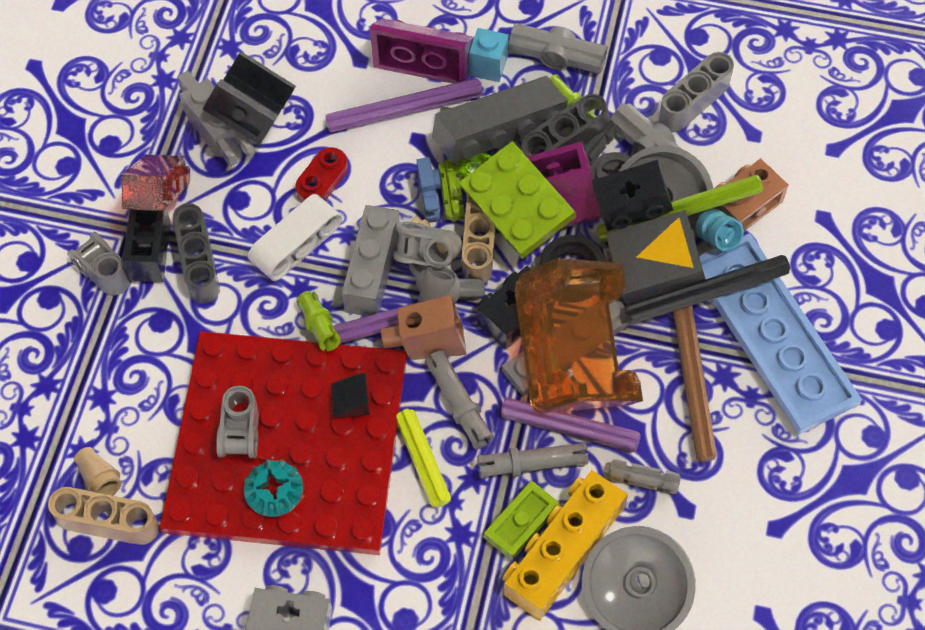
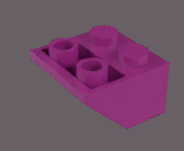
(571, 176)

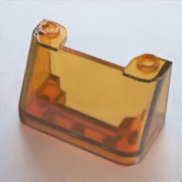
(571, 336)

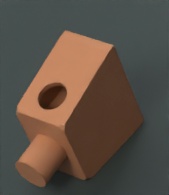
(427, 329)

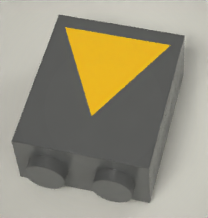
(655, 256)

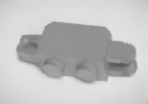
(214, 132)

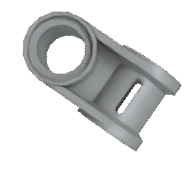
(419, 245)
(99, 260)
(238, 429)

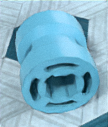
(719, 229)

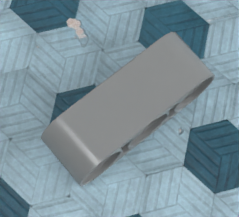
(709, 82)

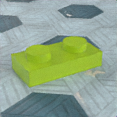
(521, 520)

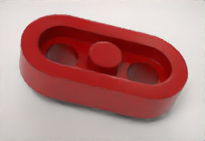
(324, 174)

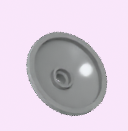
(681, 172)
(613, 586)

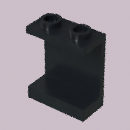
(249, 97)

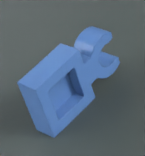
(428, 182)

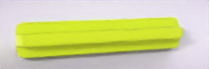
(423, 458)

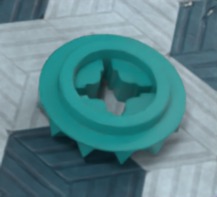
(287, 496)

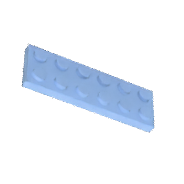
(781, 342)

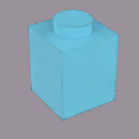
(488, 54)

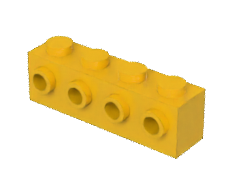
(564, 545)

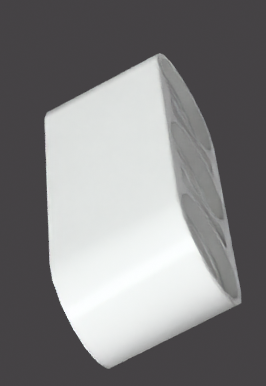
(294, 237)

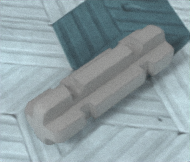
(644, 476)

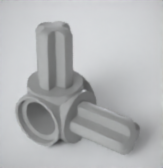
(441, 282)

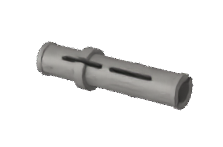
(465, 410)
(532, 459)

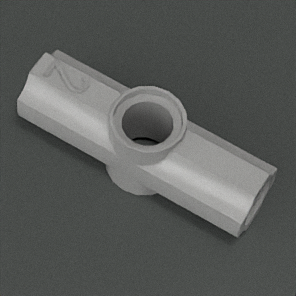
(557, 48)
(639, 130)

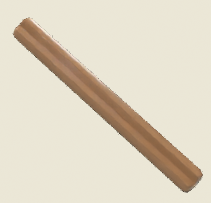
(695, 385)

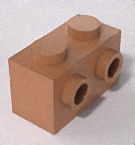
(755, 207)

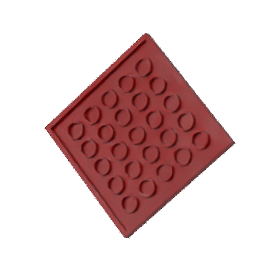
(340, 459)

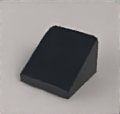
(350, 396)

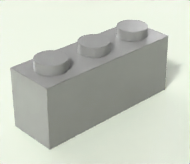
(371, 261)

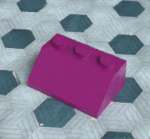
(420, 50)

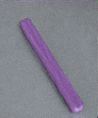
(403, 105)

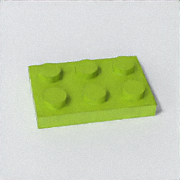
(517, 199)

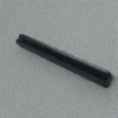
(706, 289)

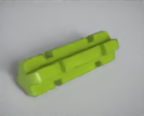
(451, 190)

